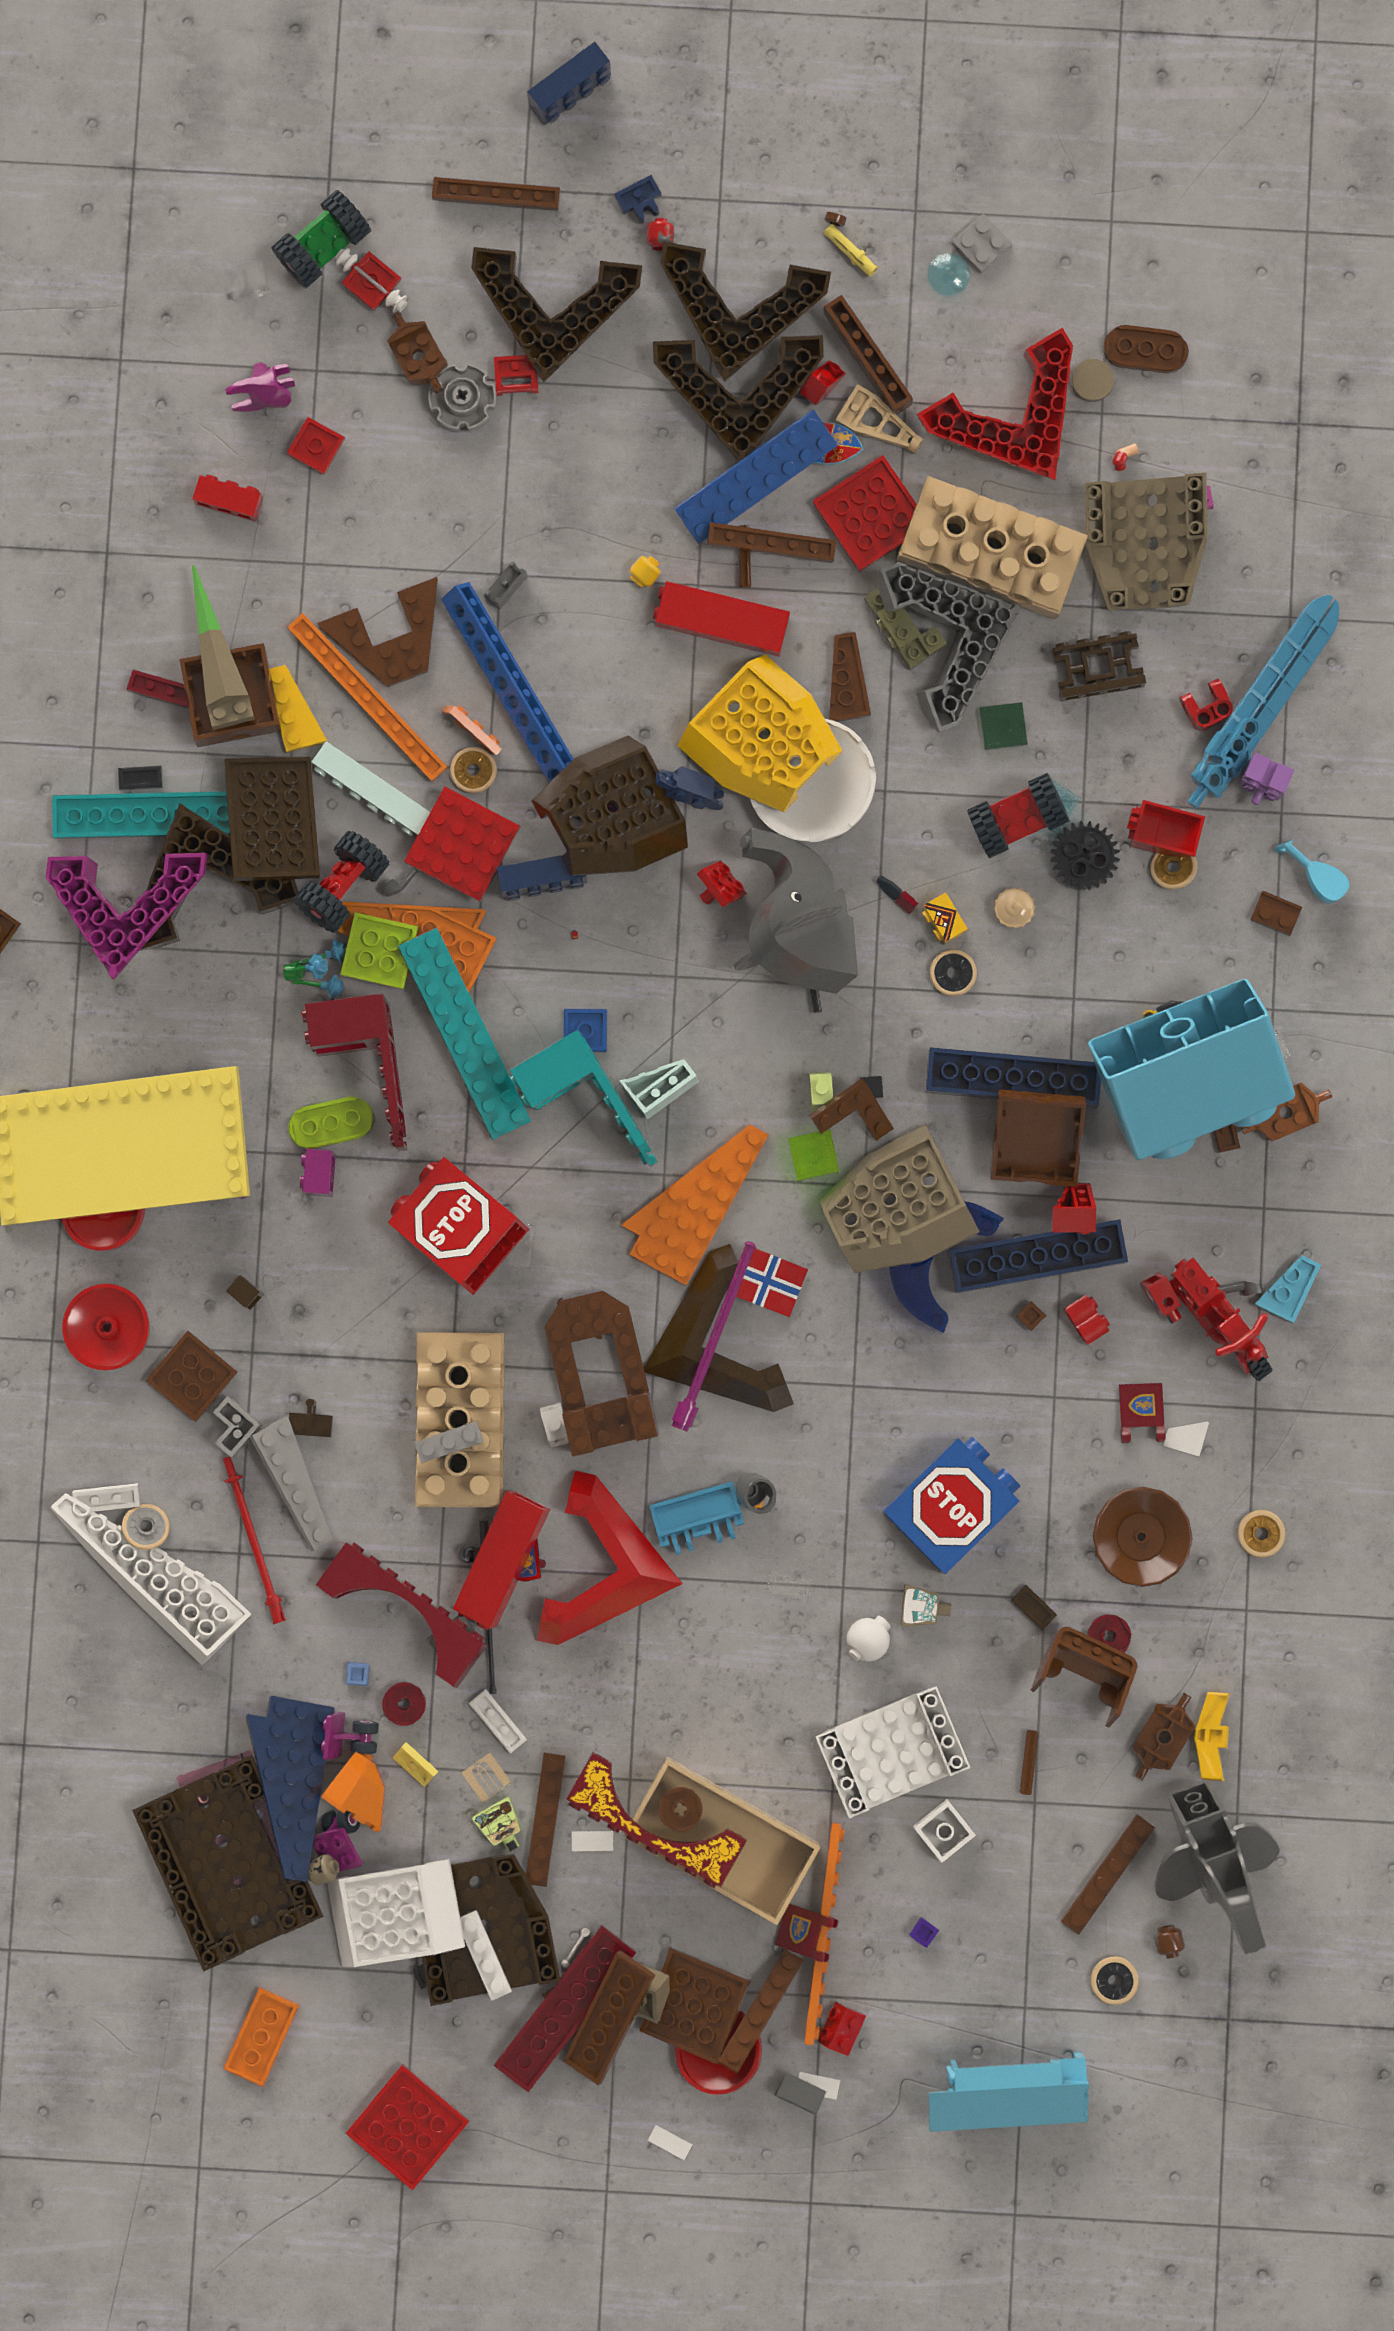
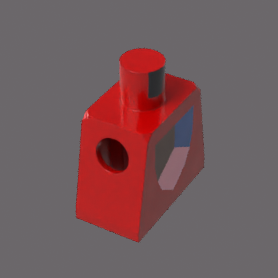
(1157, 1289)

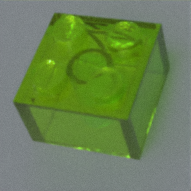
(813, 1155)

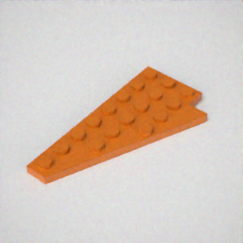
(457, 927)
(686, 1215)

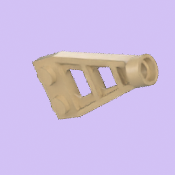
(857, 406)

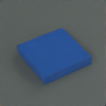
(590, 1023)

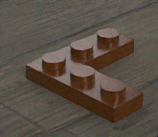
(854, 1098)

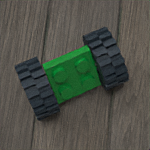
(321, 239)

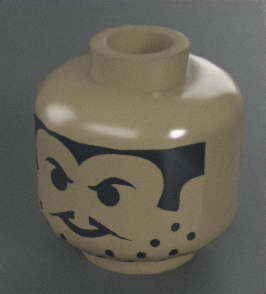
(322, 1869)

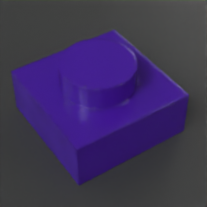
(924, 1932)

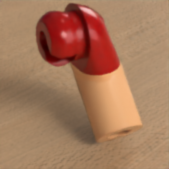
(1122, 455)

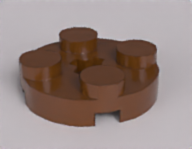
(687, 1798)

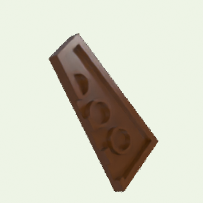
(848, 686)

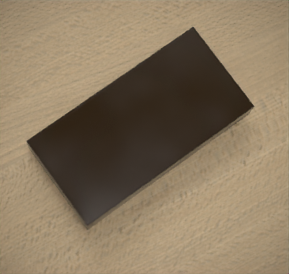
(1034, 1607)

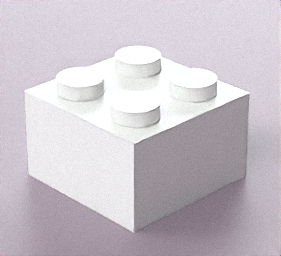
(944, 1830)

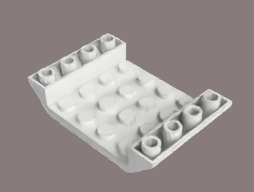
(892, 1751)
(396, 1914)

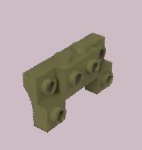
(904, 634)

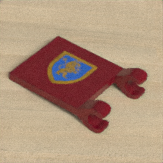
(1141, 1407)
(801, 1931)

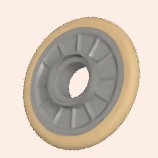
(145, 1540)

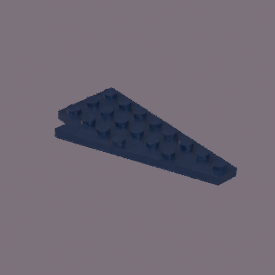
(291, 1776)

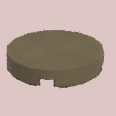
(1093, 380)

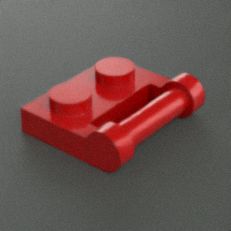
(513, 368)

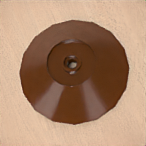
(1165, 1541)

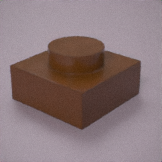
(1031, 1315)

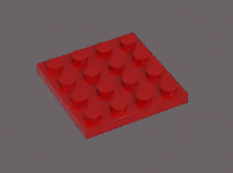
(868, 512)
(462, 844)
(407, 2127)

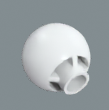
(868, 1639)

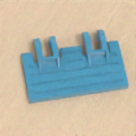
(696, 1513)

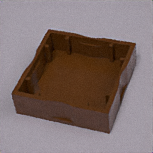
(256, 676)
(1037, 1138)

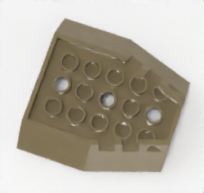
(1120, 535)
(920, 1220)

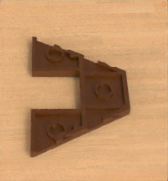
(401, 656)

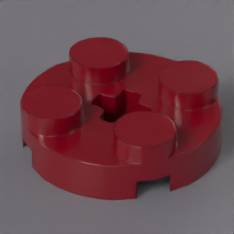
(1112, 1623)
(413, 1695)

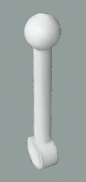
(565, 1963)

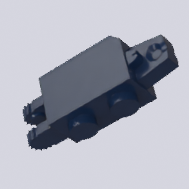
(691, 788)

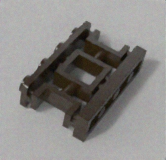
(1101, 683)

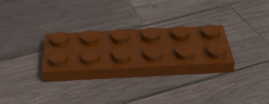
(609, 2017)

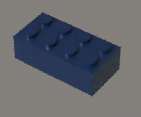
(569, 84)
(537, 876)

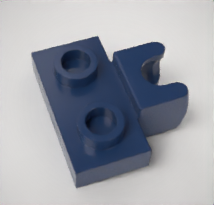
(639, 198)

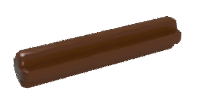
(744, 567)
(1029, 1762)

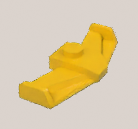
(1211, 1736)

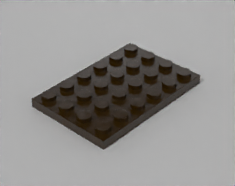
(271, 818)

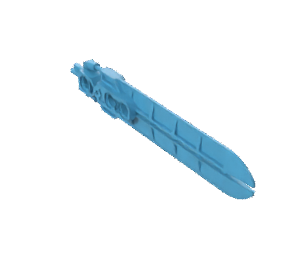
(1264, 699)

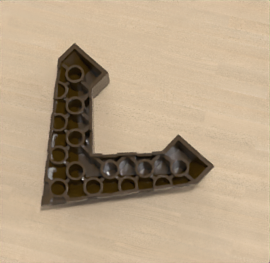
(544, 339)
(733, 340)
(735, 422)
(196, 835)
(681, 1344)

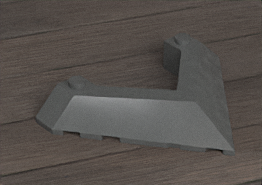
(980, 627)

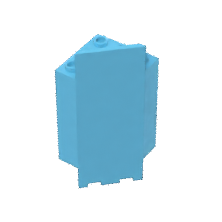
(1012, 2095)

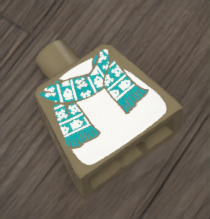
(922, 1607)

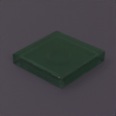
(1003, 726)

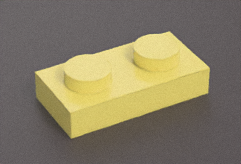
(415, 1764)

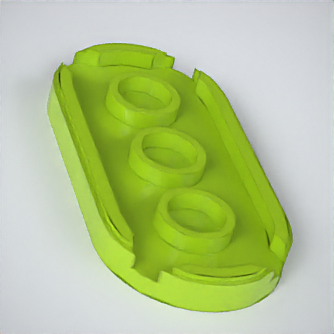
(331, 1122)

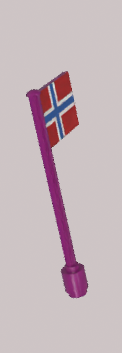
(757, 1279)

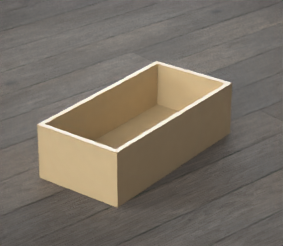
(771, 1859)

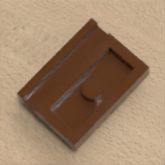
(1276, 913)

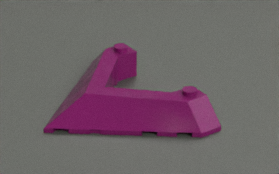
(116, 935)

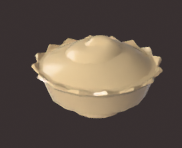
(1014, 907)

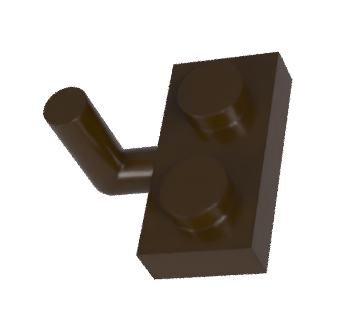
(310, 1423)

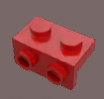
(841, 2029)

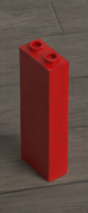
(721, 618)
(501, 1560)

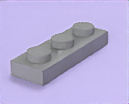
(449, 1442)

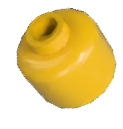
(645, 571)

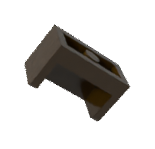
(245, 1292)

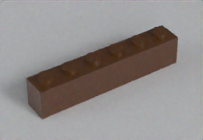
(867, 355)

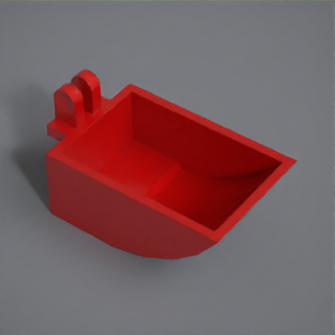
(1165, 829)

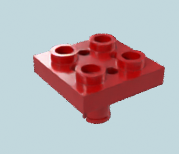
(720, 885)

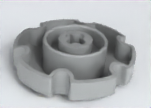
(469, 383)

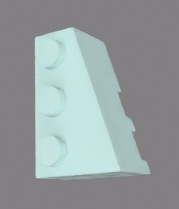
(659, 1087)

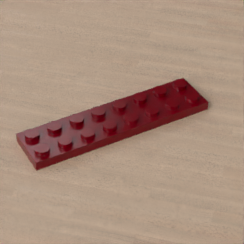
(560, 2011)

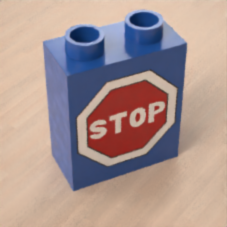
(953, 1503)

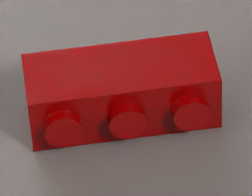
(227, 497)

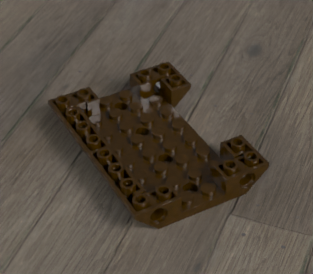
(202, 1873)

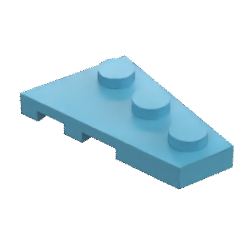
(1290, 1290)

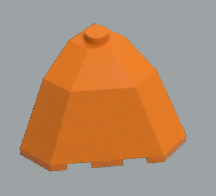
(359, 1791)

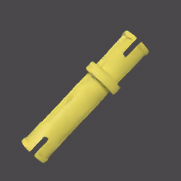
(846, 246)

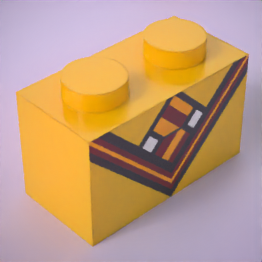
(944, 919)

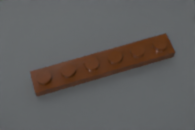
(495, 193)
(771, 542)
(545, 1819)
(1107, 1874)
(760, 2011)

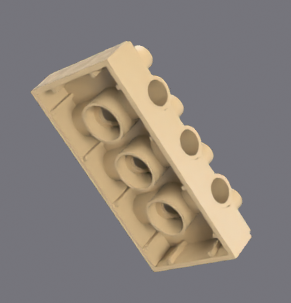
(973, 563)
(482, 1402)

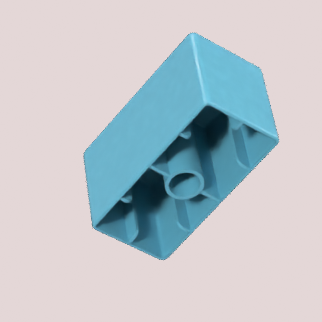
(1193, 1071)

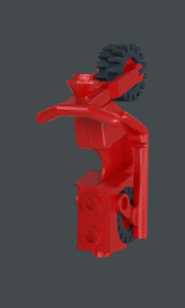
(1220, 1319)

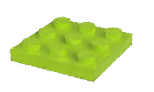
(374, 952)

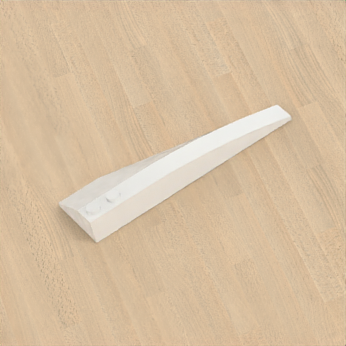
(180, 1600)

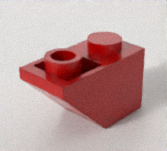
(822, 382)

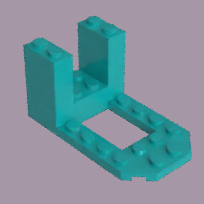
(565, 1068)

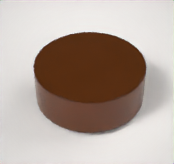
(835, 219)

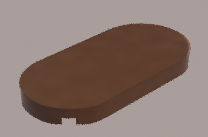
(1146, 349)

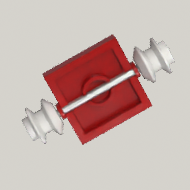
(371, 280)

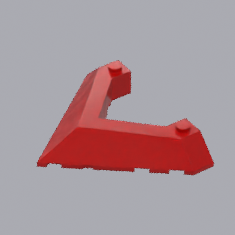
(1034, 442)
(640, 1573)

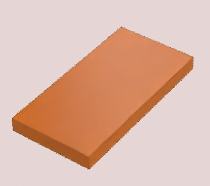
(261, 2036)

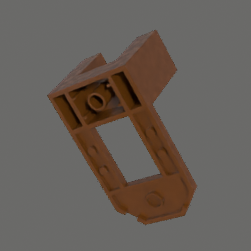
(611, 1420)

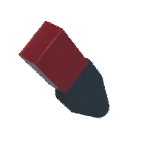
(902, 898)

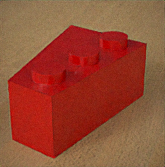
(1075, 1210)

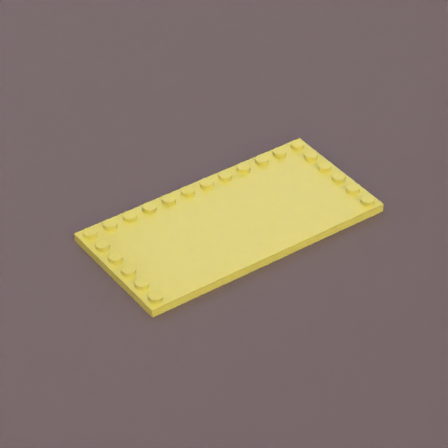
(122, 1146)

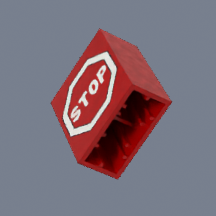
(457, 1224)

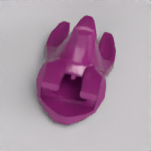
(263, 388)

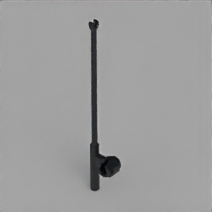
(473, 1553)

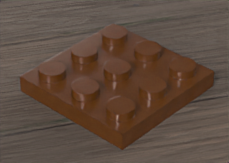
(192, 1376)

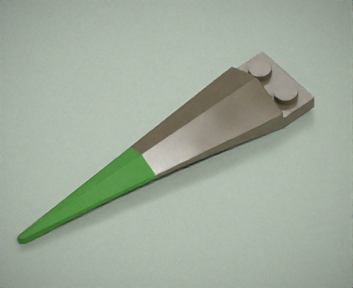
(224, 688)

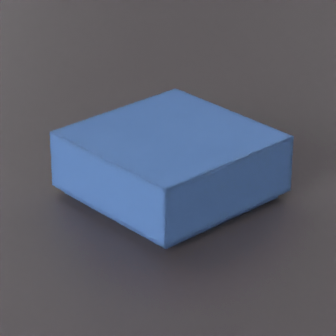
(357, 1674)

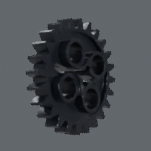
(1092, 873)

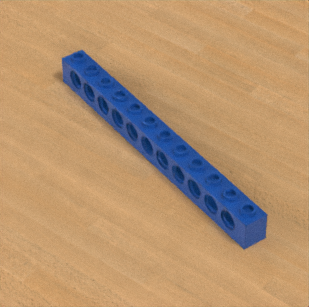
(507, 680)

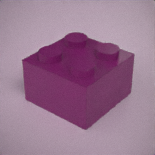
(318, 1172)

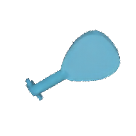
(1325, 880)

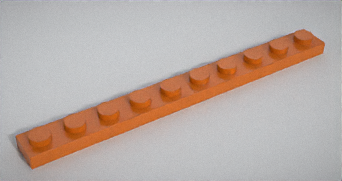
(367, 697)
(823, 1944)

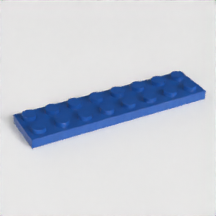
(756, 475)

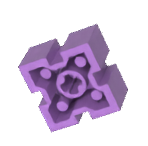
(1266, 778)

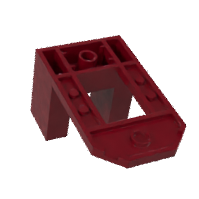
(360, 1026)

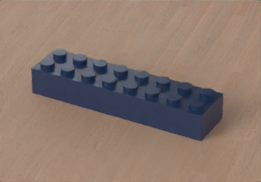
(987, 1073)
(1036, 1257)

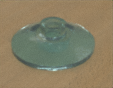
(945, 283)

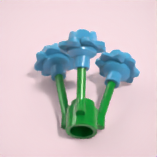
(318, 968)

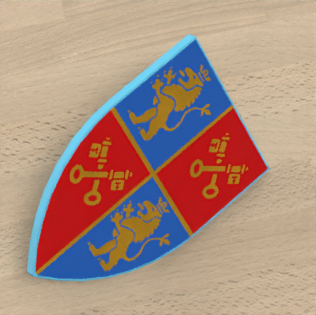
(847, 448)

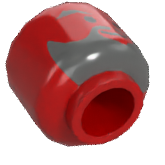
(658, 232)

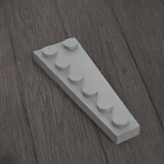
(286, 1466)

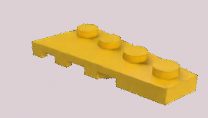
(297, 722)

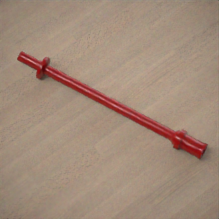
(272, 1599)

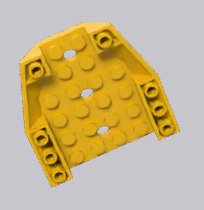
(730, 745)

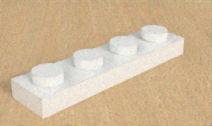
(484, 1956)

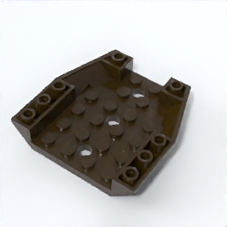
(608, 841)
(517, 1931)

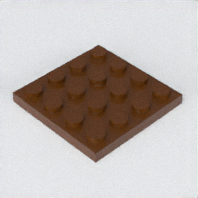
(699, 2006)

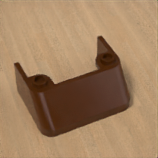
(1093, 1661)

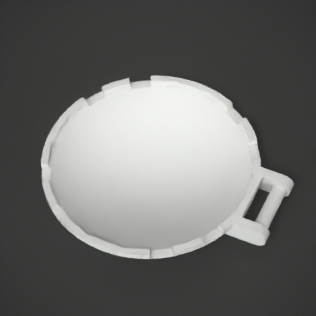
(831, 798)

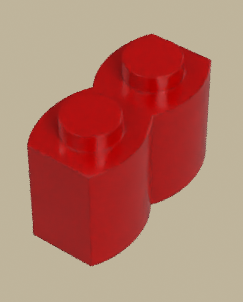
(1086, 1319)

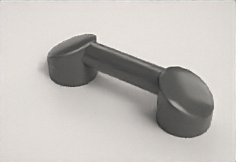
(394, 888)
(1249, 1288)

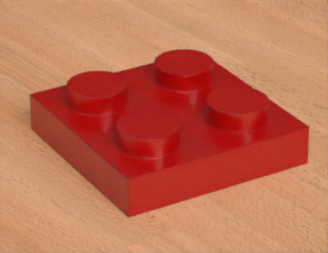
(316, 445)

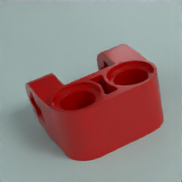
(1210, 711)

